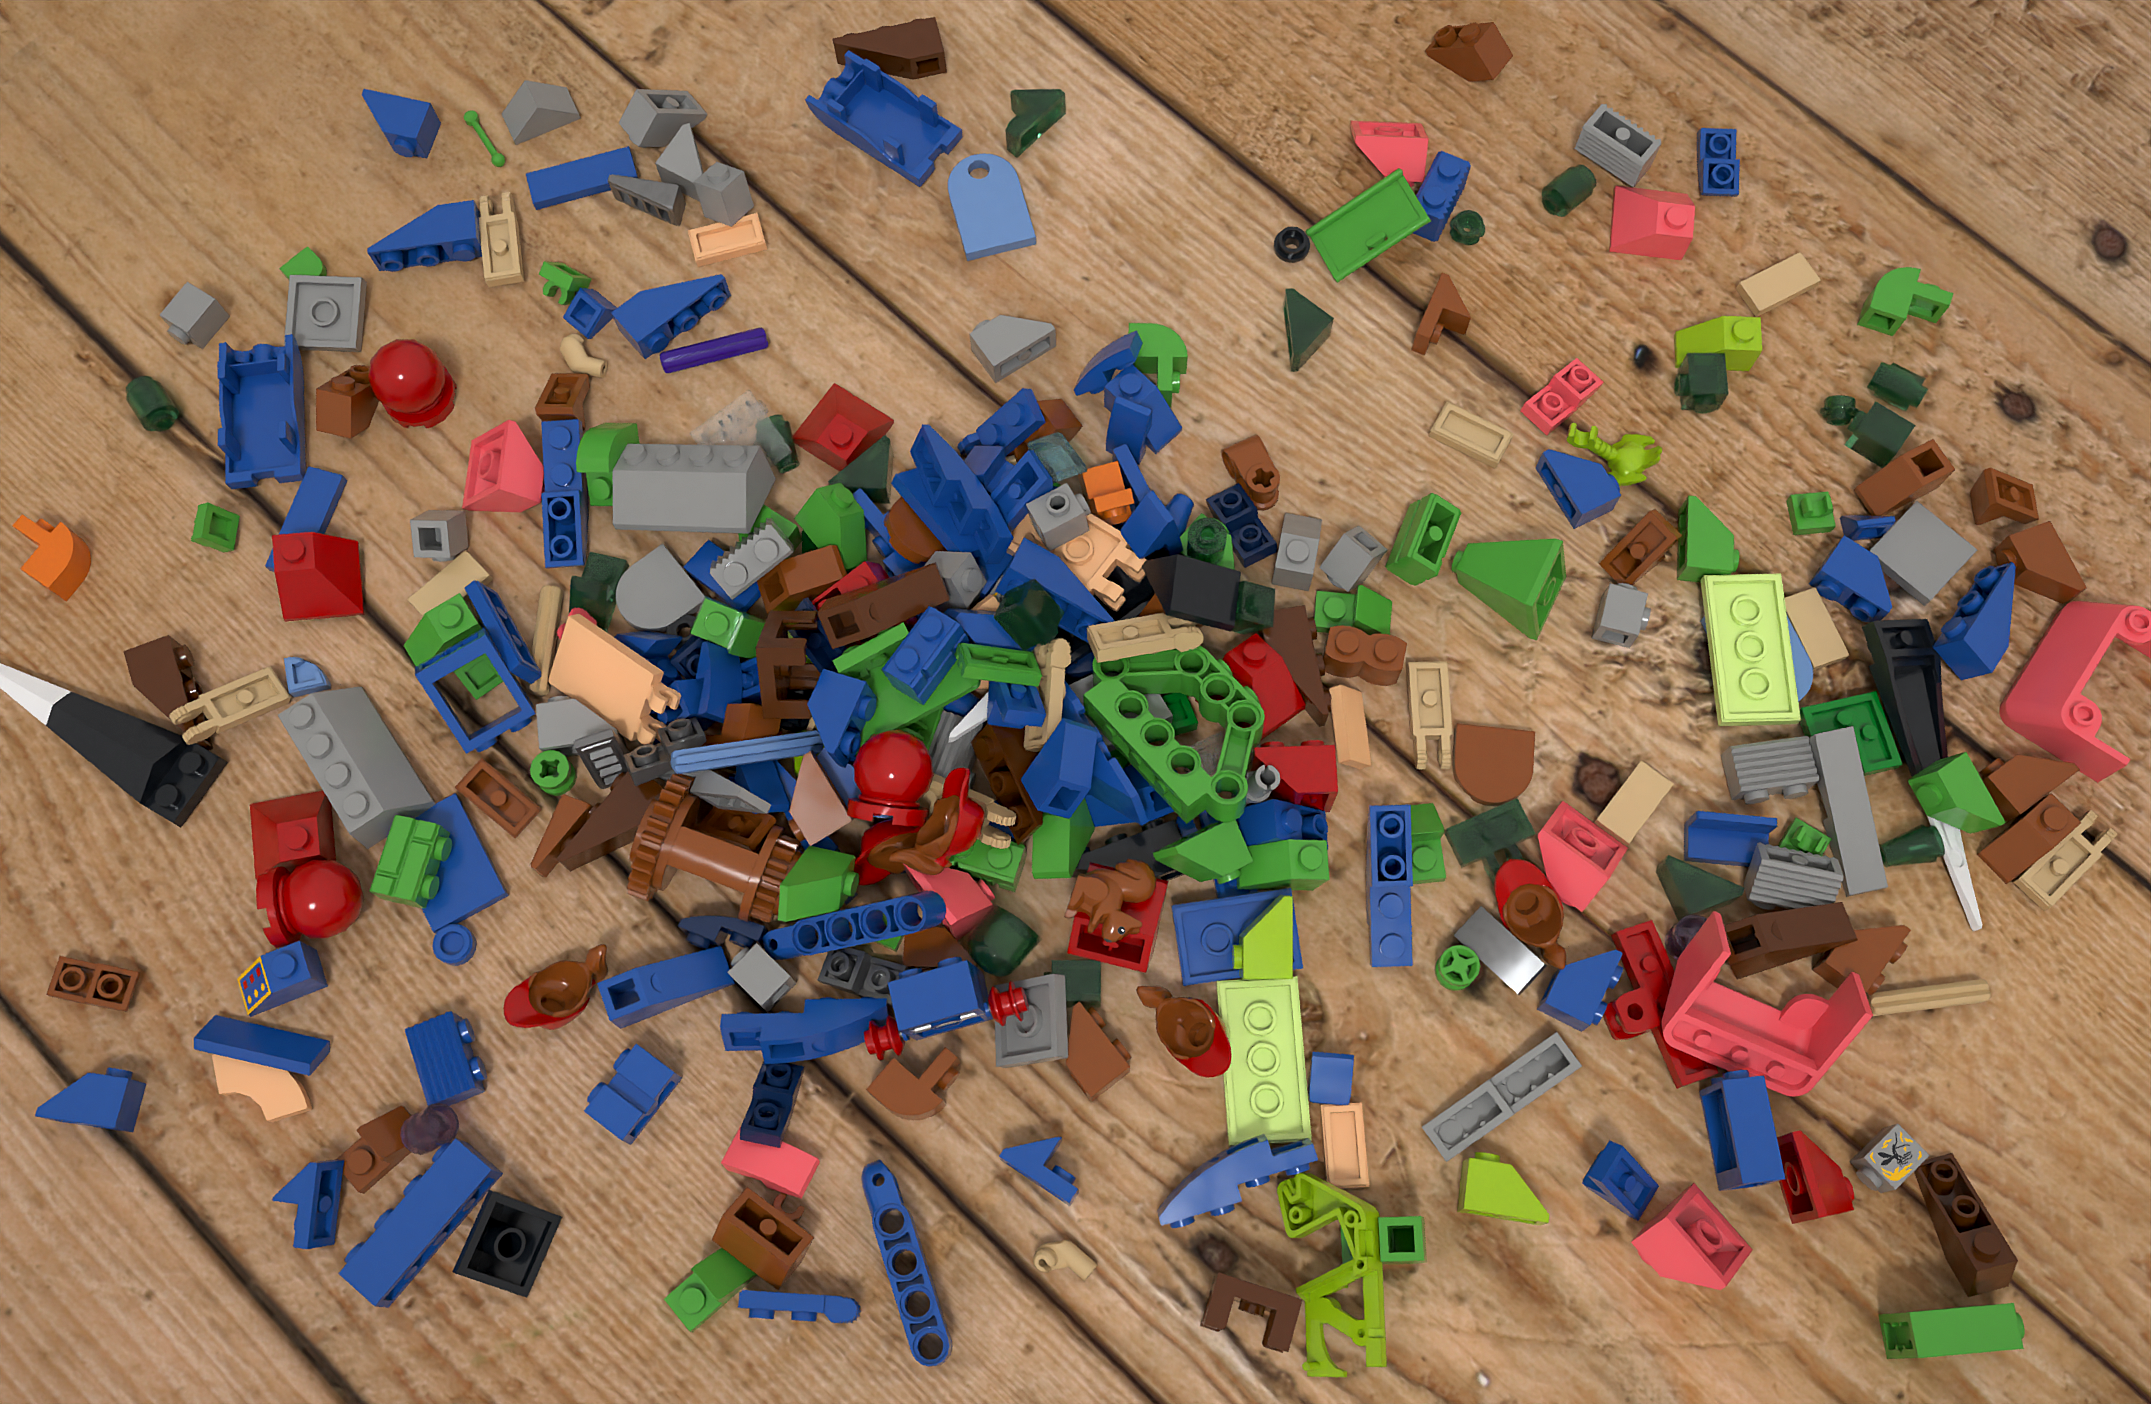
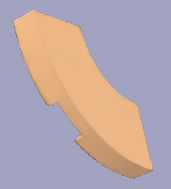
(272, 1088)

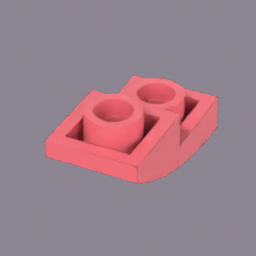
(1562, 396)
(779, 1169)

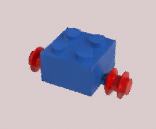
(940, 1003)

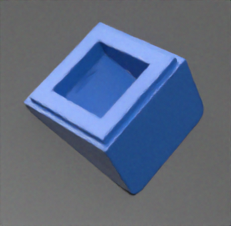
(589, 312)
(1330, 1078)

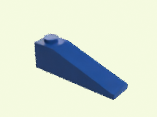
(1108, 778)

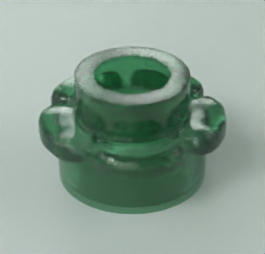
(1470, 220)
(1839, 409)

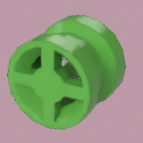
(559, 779)
(1464, 963)

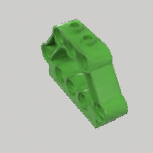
(1163, 674)

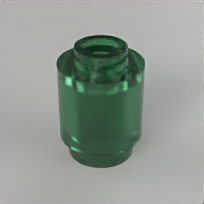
(1568, 190)
(1897, 386)
(151, 404)
(1206, 540)

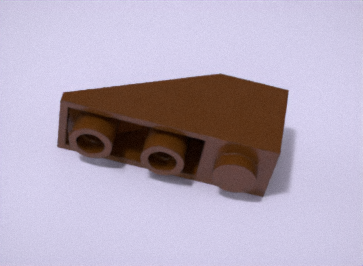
(900, 50)
(881, 605)
(1293, 640)
(165, 678)
(1004, 764)
(609, 823)
(1786, 936)
(1965, 1227)

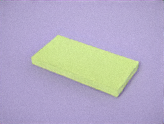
(1750, 650)
(1267, 1068)

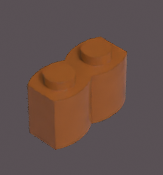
(1371, 657)

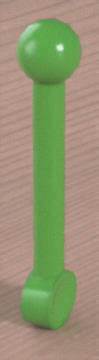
(472, 119)

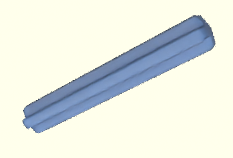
(745, 752)

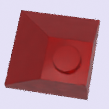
(841, 428)
(317, 576)
(1265, 672)
(292, 831)
(1812, 1180)

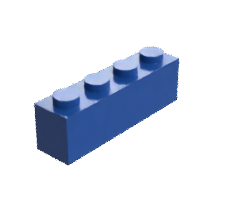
(419, 1223)

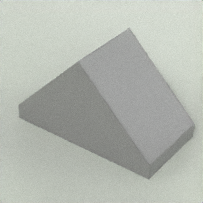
(538, 110)
(681, 162)

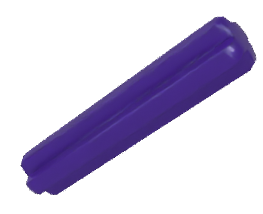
(714, 350)

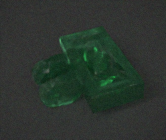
(1490, 833)

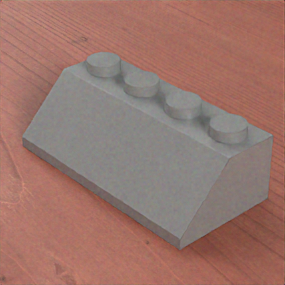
(690, 487)
(356, 761)

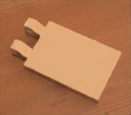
(1091, 557)
(611, 680)

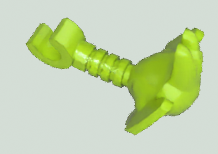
(1625, 458)

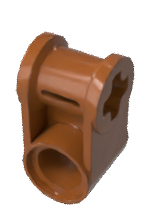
(1253, 470)

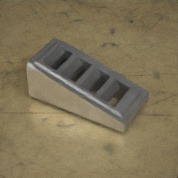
(652, 197)
(602, 756)

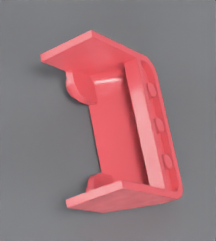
(2047, 695)
(1740, 1033)

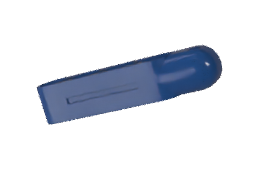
(866, 924)
(880, 1202)

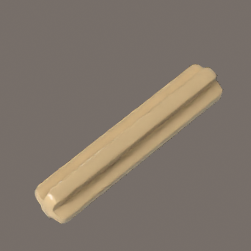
(545, 637)
(1929, 997)

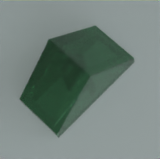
(1305, 327)
(870, 472)
(1693, 889)

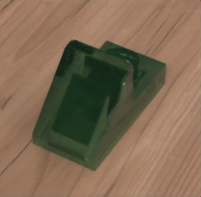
(1036, 113)
(597, 587)

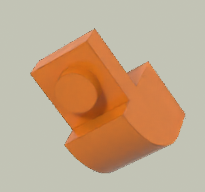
(1106, 493)
(60, 559)

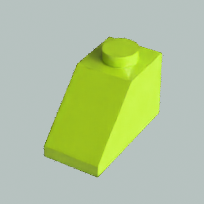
(1733, 335)
(1267, 943)
(1497, 1192)

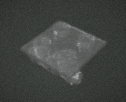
(745, 424)

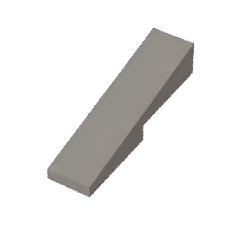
(723, 792)
(1848, 811)
(1501, 1096)

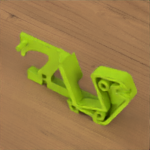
(1306, 1207)

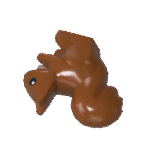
(1103, 893)

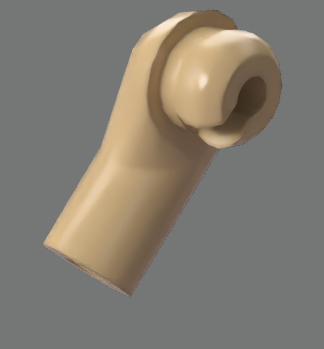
(577, 359)
(1062, 1255)

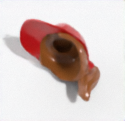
(949, 830)
(877, 846)
(1531, 908)
(556, 993)
(1189, 1031)

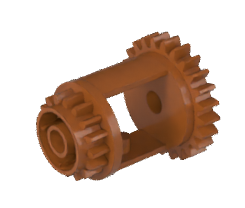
(670, 841)

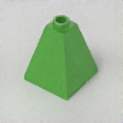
(1514, 579)

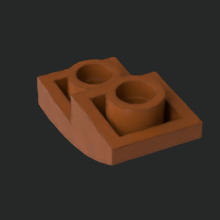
(93, 984)

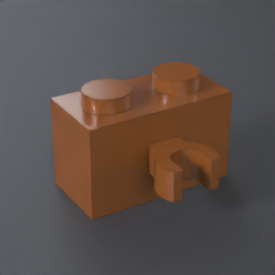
(764, 1236)

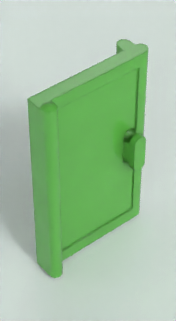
(1365, 221)

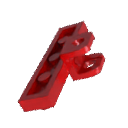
(1644, 1006)

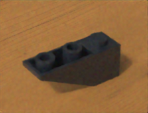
(1137, 847)

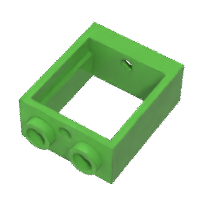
(1952, 1331)

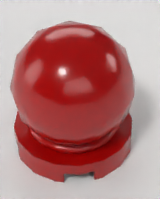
(412, 383)
(892, 775)
(312, 901)

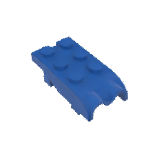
(885, 119)
(262, 413)

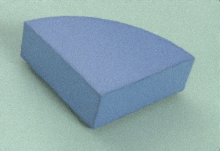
(304, 677)

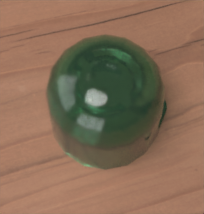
(1001, 942)

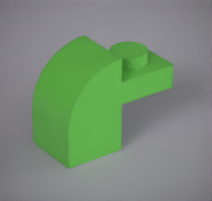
(1901, 295)
(1161, 354)
(598, 455)
(1400, 1241)

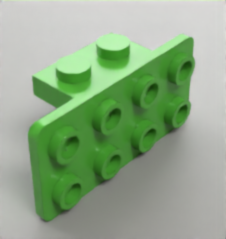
(893, 707)

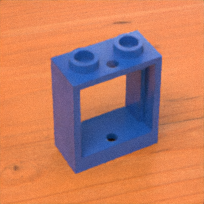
(456, 657)
(1741, 1131)

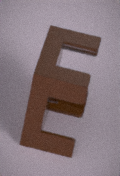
(784, 665)
(1253, 1300)

